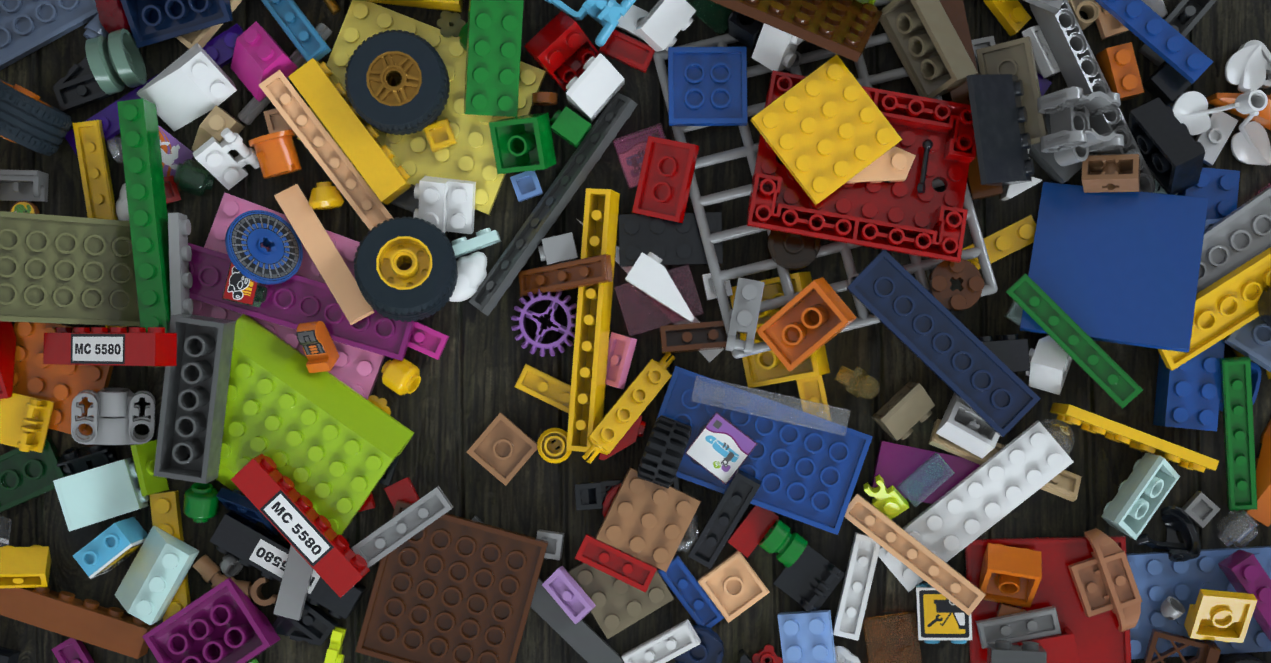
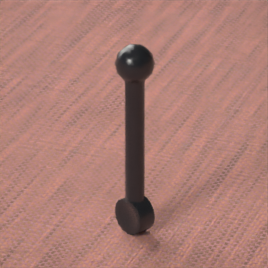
(927, 145)

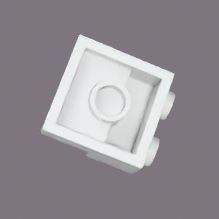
(446, 203)

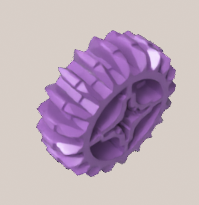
(536, 342)

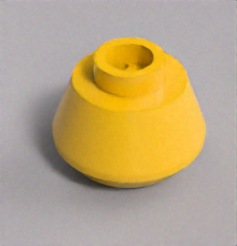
(325, 197)
(548, 450)

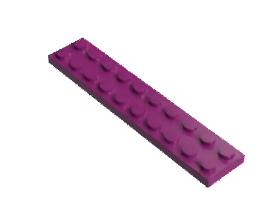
(299, 302)

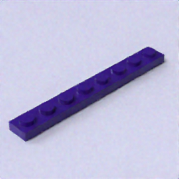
(219, 49)

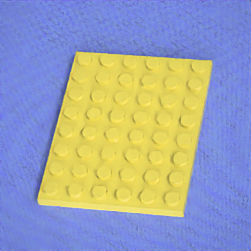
(473, 154)

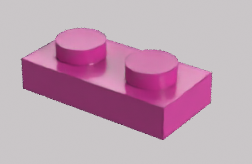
(427, 340)

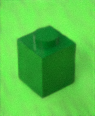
(570, 126)

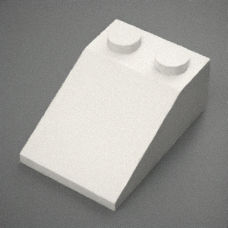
(188, 88)

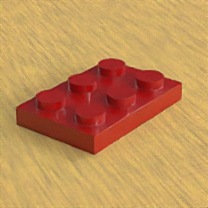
(665, 179)

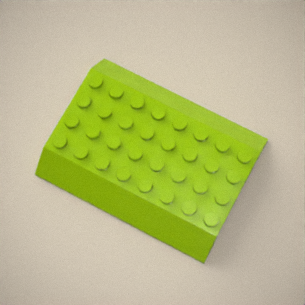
(307, 423)

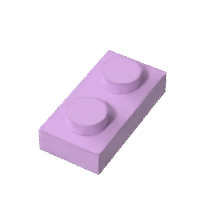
(568, 595)

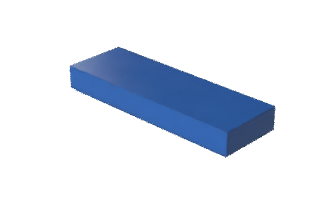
(690, 593)

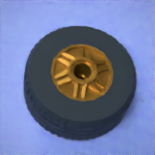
(378, 67)

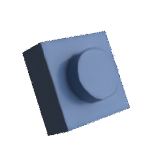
(526, 185)

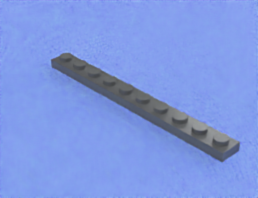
(553, 203)

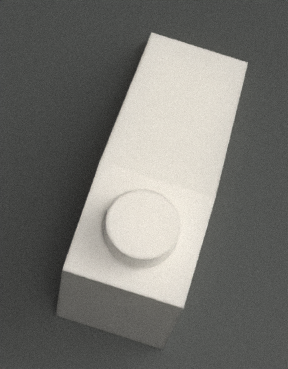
(656, 282)

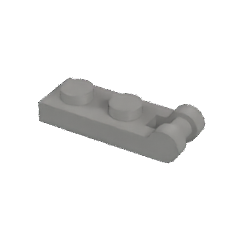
(745, 315)

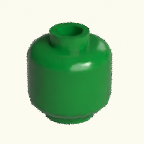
(201, 502)

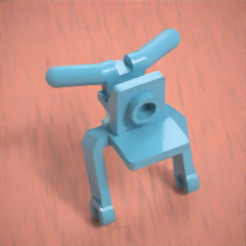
(603, 11)

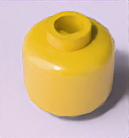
(401, 376)

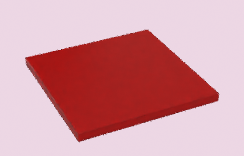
(1095, 636)

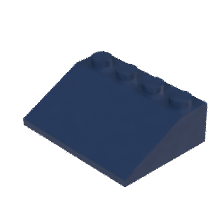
(166, 19)

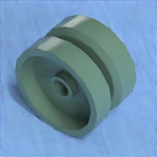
(115, 61)

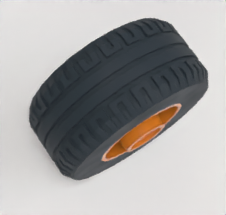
(30, 120)

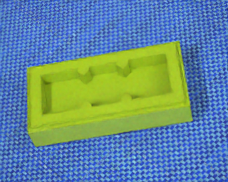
(144, 462)

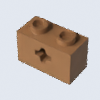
(1111, 173)

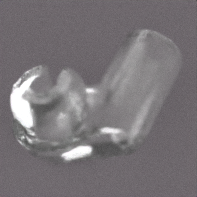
(690, 536)

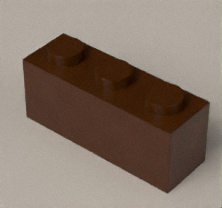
(693, 337)

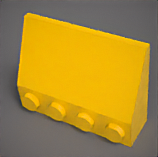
(765, 367)

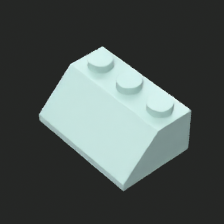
(1140, 495)
(155, 575)

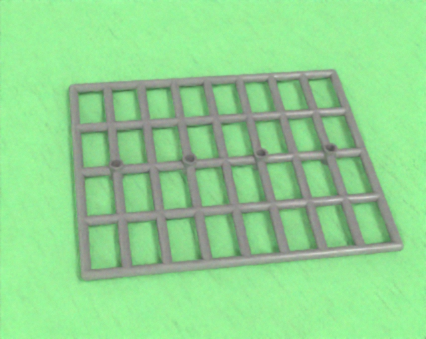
(749, 149)

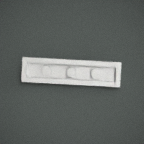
(856, 587)

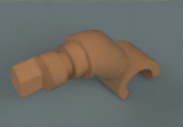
(211, 573)

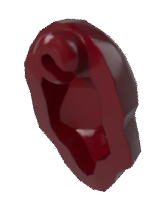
(112, 15)

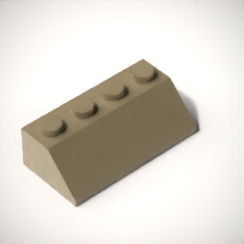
(927, 46)

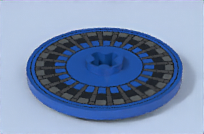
(255, 262)

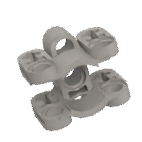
(1070, 124)
(113, 416)

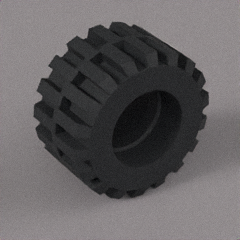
(664, 451)

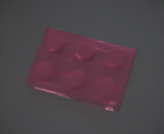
(646, 314)

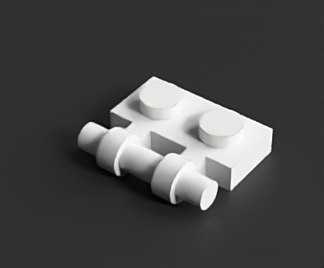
(221, 163)

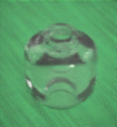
(1237, 529)

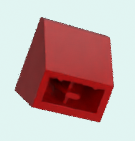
(562, 49)

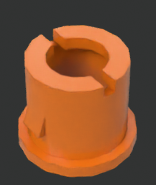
(276, 153)

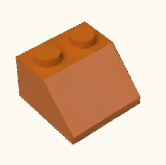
(1010, 574)

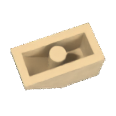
(214, 124)

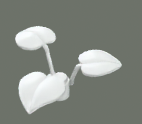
(1247, 71)

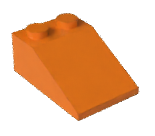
(806, 323)

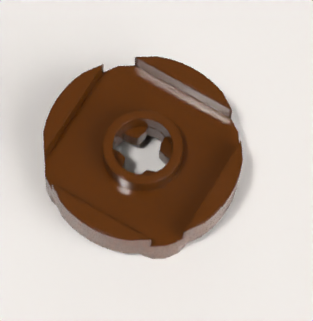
(970, 280)

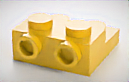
(1220, 616)

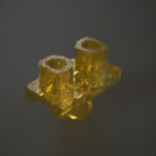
(858, 382)

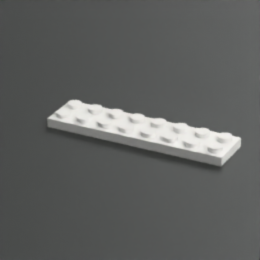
(983, 498)

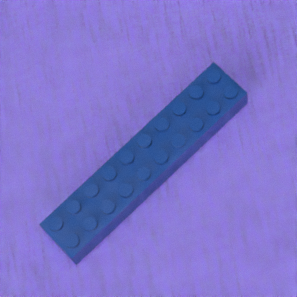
(1192, 391)

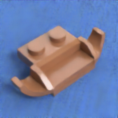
(1107, 581)

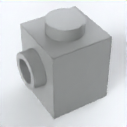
(558, 249)

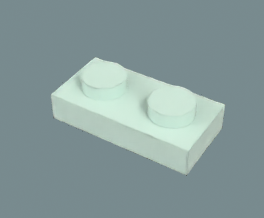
(484, 239)

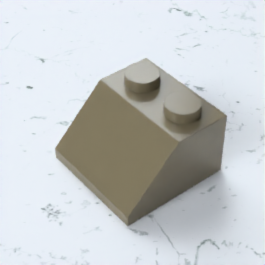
(904, 411)

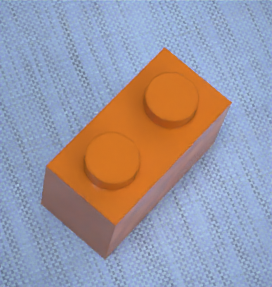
(1121, 70)

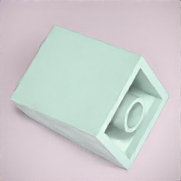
(100, 494)

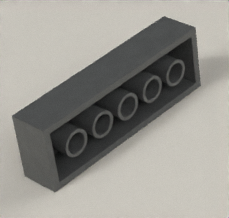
(195, 399)

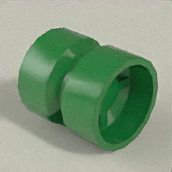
(783, 543)

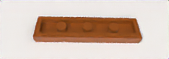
(566, 275)

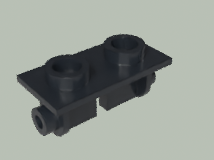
(76, 459)

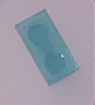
(925, 479)

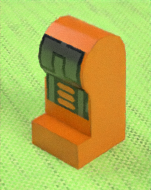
(317, 346)

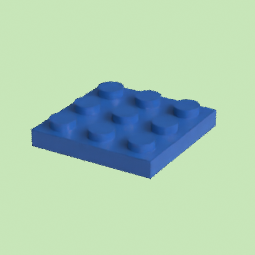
(707, 86)

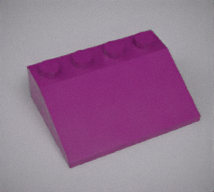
(213, 629)

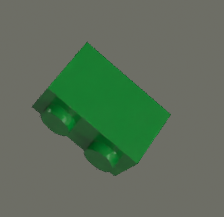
(523, 143)

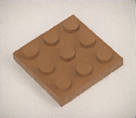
(647, 520)

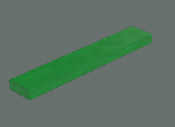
(1074, 341)
(1238, 433)

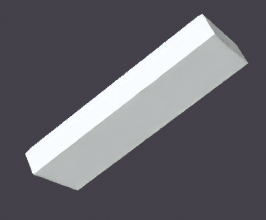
(665, 645)

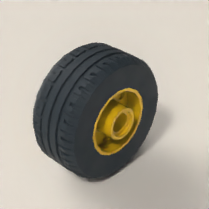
(400, 246)

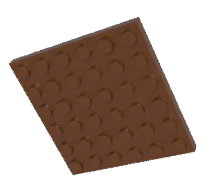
(452, 594)

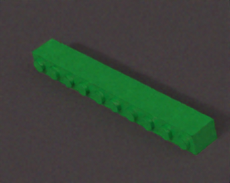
(146, 210)

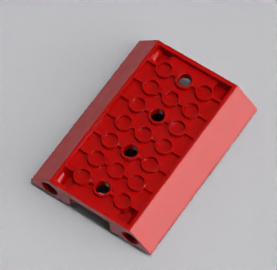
(879, 213)

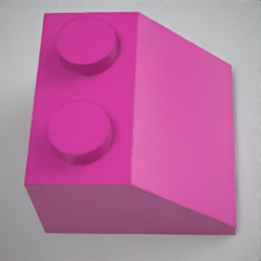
(257, 58)

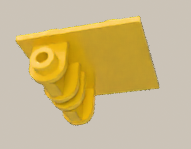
(25, 422)

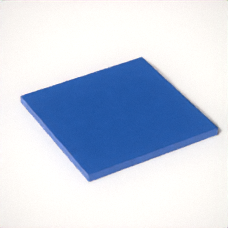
(1120, 263)

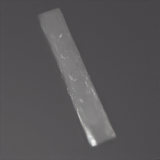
(770, 405)

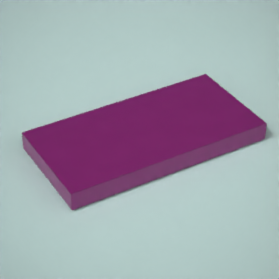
(899, 461)

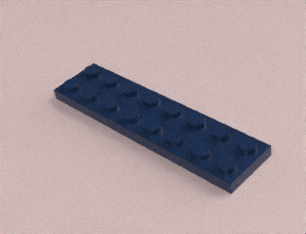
(943, 343)

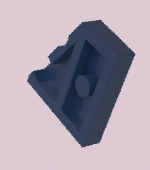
(239, 504)

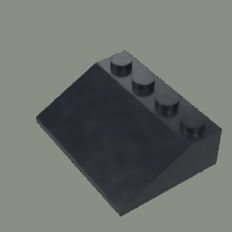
(1000, 129)

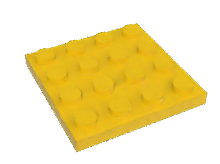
(826, 129)

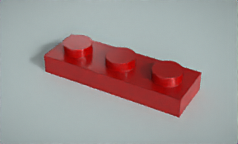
(615, 563)

